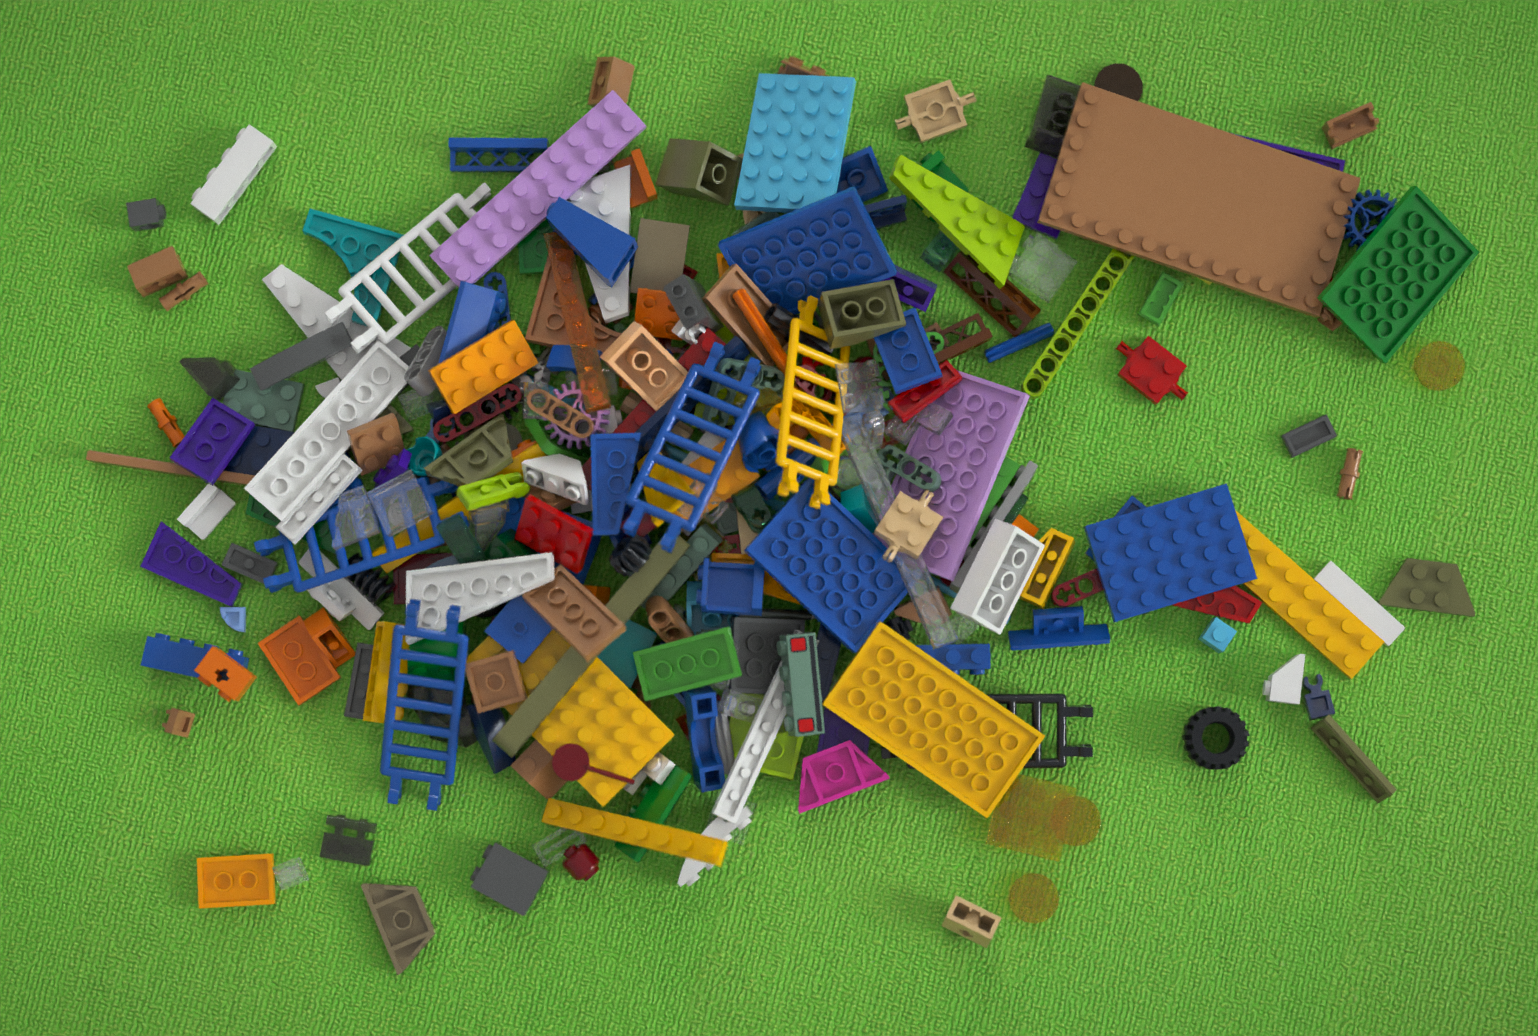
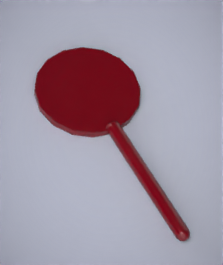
(573, 762)

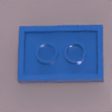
(908, 355)

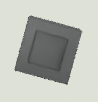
(146, 214)

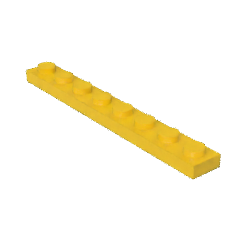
(635, 832)

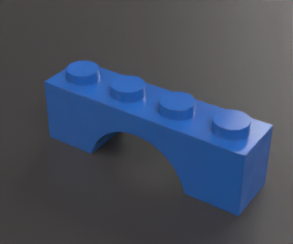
(705, 757)

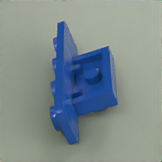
(1058, 629)

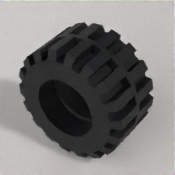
(1237, 738)

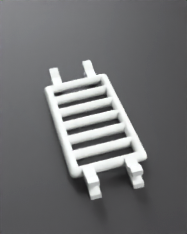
(422, 306)

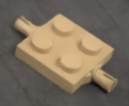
(935, 111)
(908, 525)

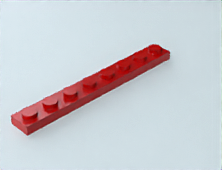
(698, 354)

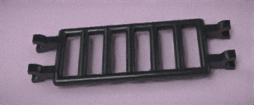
(1063, 712)

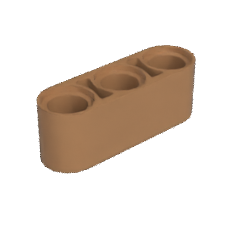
(548, 409)
(666, 619)

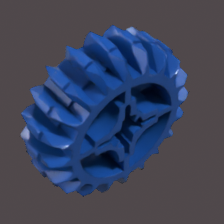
(1366, 215)

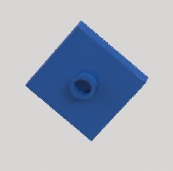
(519, 628)

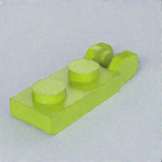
(492, 490)

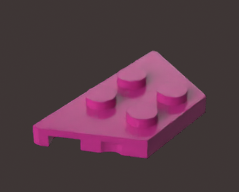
(836, 774)

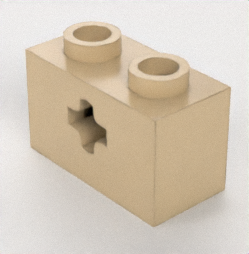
(971, 921)

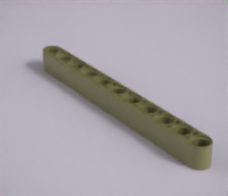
(572, 664)

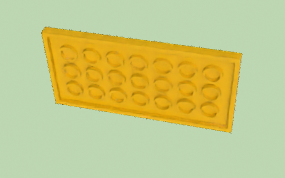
(594, 713)
(933, 719)

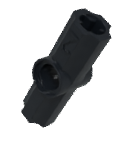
(780, 320)

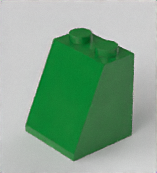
(439, 648)

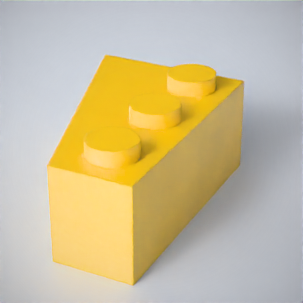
(1047, 568)

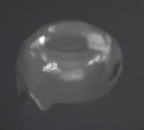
(846, 476)

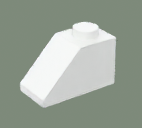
(1286, 682)

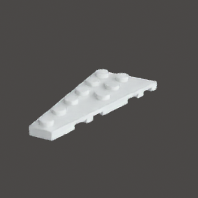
(609, 200)
(473, 586)

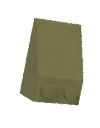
(860, 313)

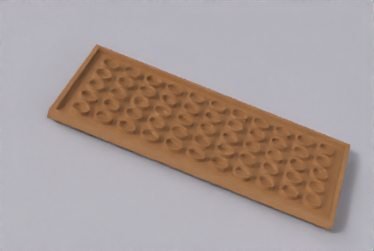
(1198, 200)

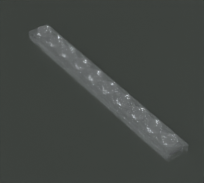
(880, 497)

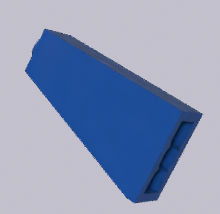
(594, 240)

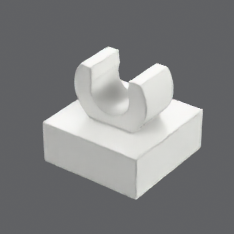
(688, 335)

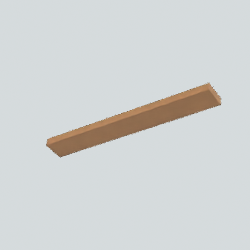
(161, 467)

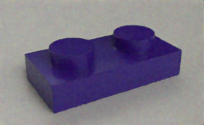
(395, 466)

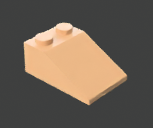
(645, 365)

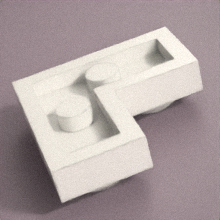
(657, 768)

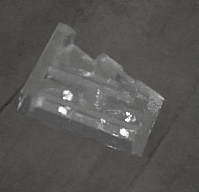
(355, 518)

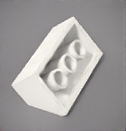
(997, 576)

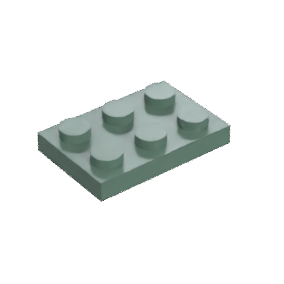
(269, 408)

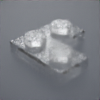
(931, 418)

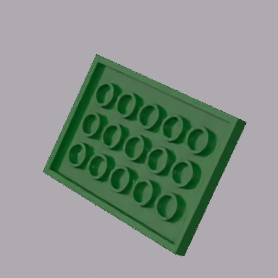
(1398, 274)

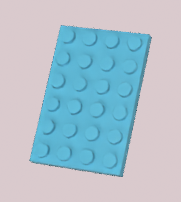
(794, 141)

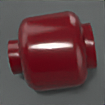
(580, 862)

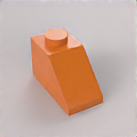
(329, 637)

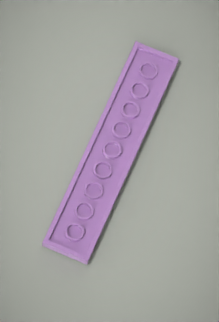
(527, 197)

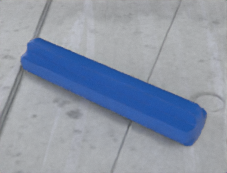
(1019, 342)

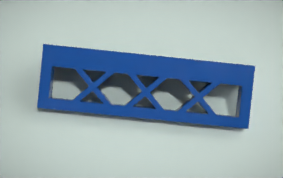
(494, 146)

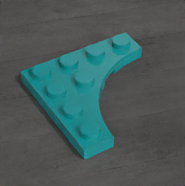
(357, 247)

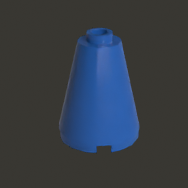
(758, 443)

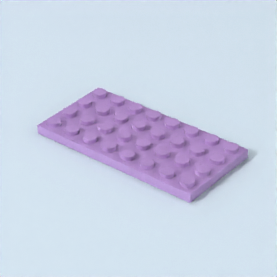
(968, 461)

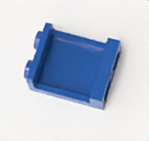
(730, 588)

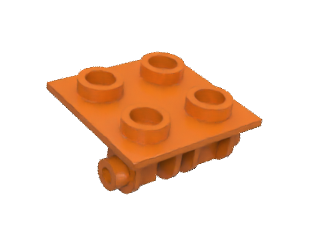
(656, 313)

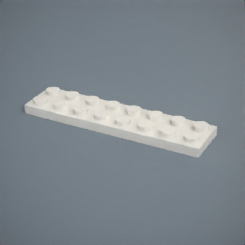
(324, 434)

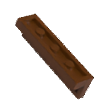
(1009, 294)
(965, 345)

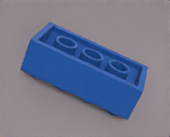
(473, 317)

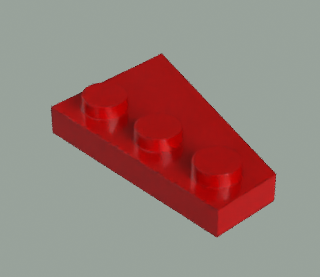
(1226, 603)

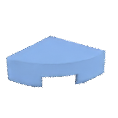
(234, 617)

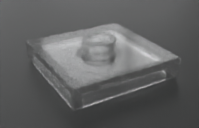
(400, 503)

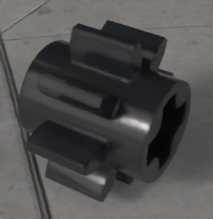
(900, 626)

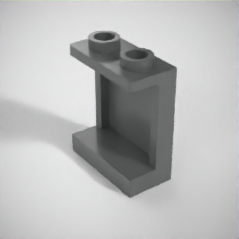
(687, 301)
(508, 878)

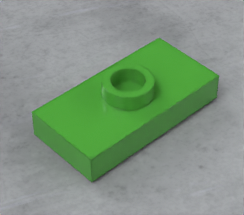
(1160, 299)

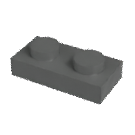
(249, 563)

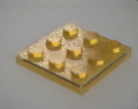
(1033, 817)

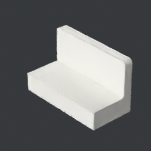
(206, 511)

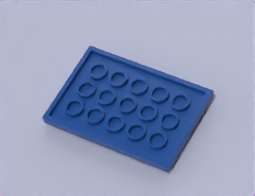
(811, 251)
(1170, 552)
(830, 566)

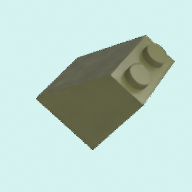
(699, 170)

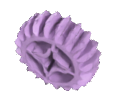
(598, 420)

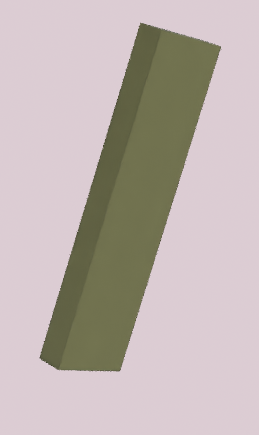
(1353, 758)

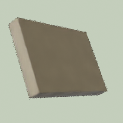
(659, 254)

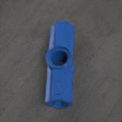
(769, 483)

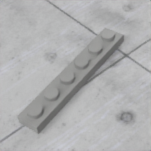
(1010, 497)

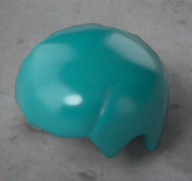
(423, 454)

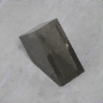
(212, 375)

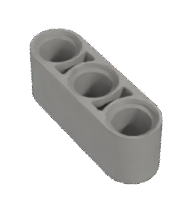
(425, 359)

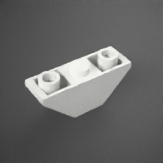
(557, 475)

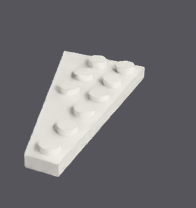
(308, 308)

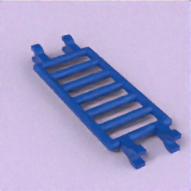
(677, 523)
(293, 577)
(390, 724)

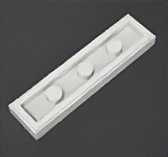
(319, 499)
(1359, 603)

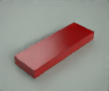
(916, 399)

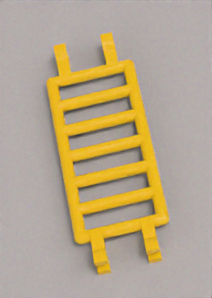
(791, 467)

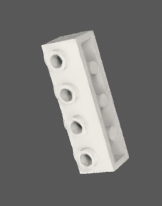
(233, 174)

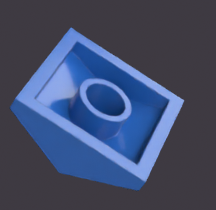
(863, 172)

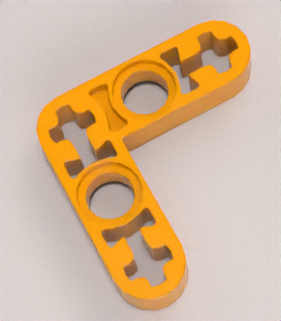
(808, 411)

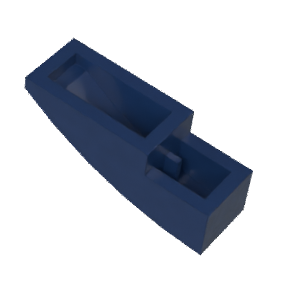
(486, 728)

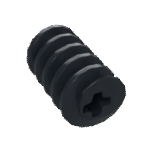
(370, 582)

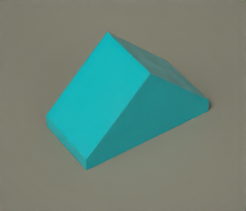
(858, 505)

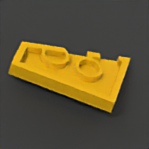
(659, 499)

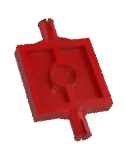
(1152, 370)

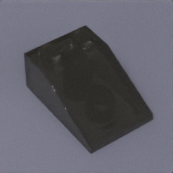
(1052, 116)

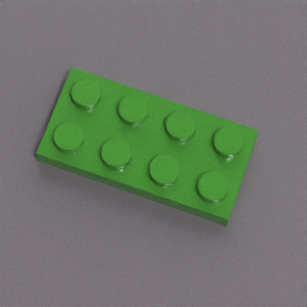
(687, 664)

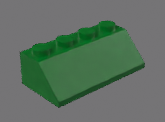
(656, 806)

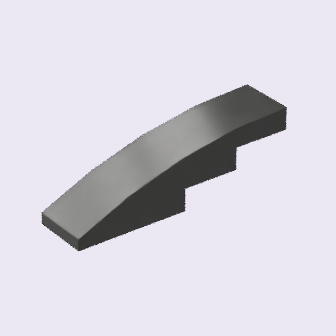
(301, 356)

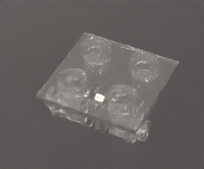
(859, 386)

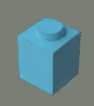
(1217, 635)

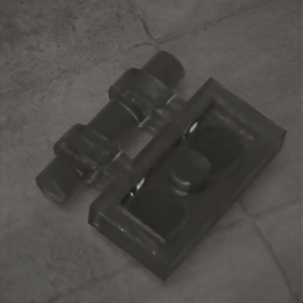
(348, 848)

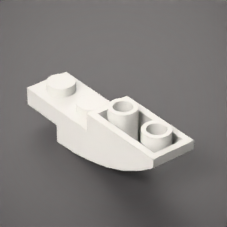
(718, 829)

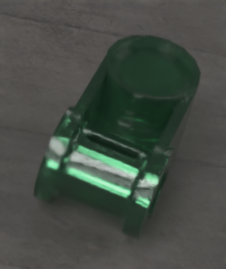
(751, 505)

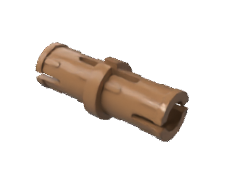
(183, 291)
(1349, 473)

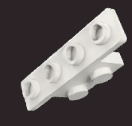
(341, 595)

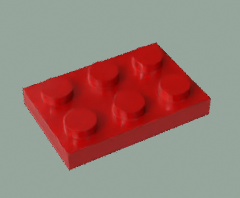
(554, 532)

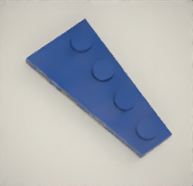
(611, 472)

